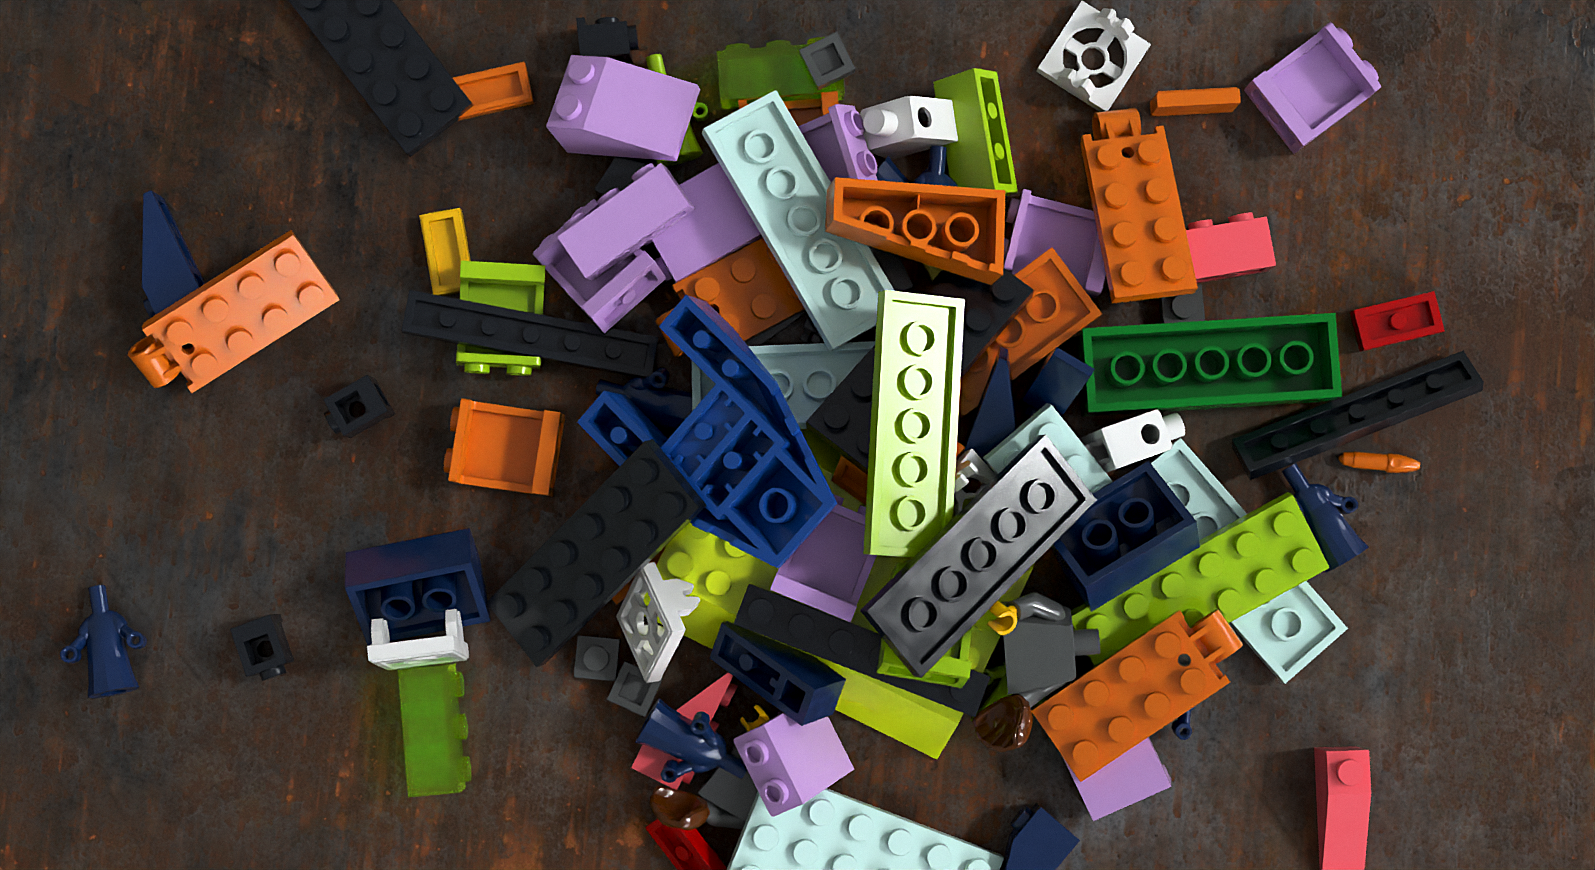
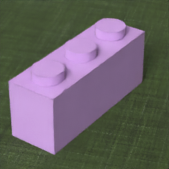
(625, 221)

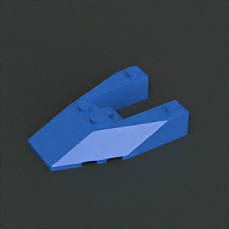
(734, 447)

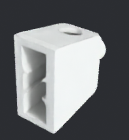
(895, 127)
(1133, 439)

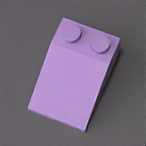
(621, 110)

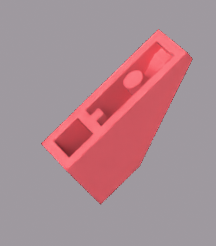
(1342, 806)

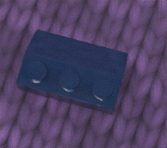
(1125, 537)
(416, 583)

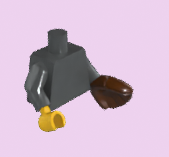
(1038, 661)
(724, 799)

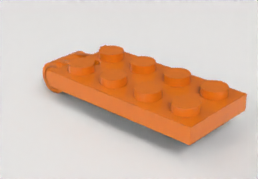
(1136, 209)
(744, 289)
(233, 315)
(1046, 322)
(1137, 691)

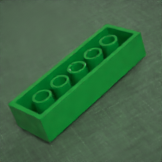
(1210, 364)

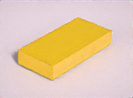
(445, 249)

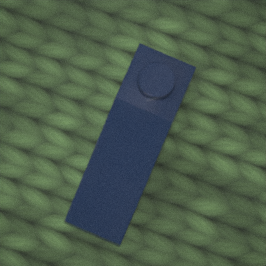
(166, 261)
(1055, 383)
(996, 410)
(778, 673)
(1037, 841)

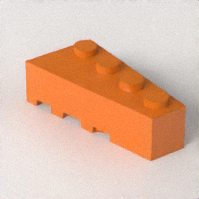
(923, 222)

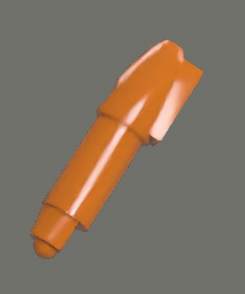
(1385, 462)

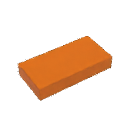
(496, 89)
(1195, 101)

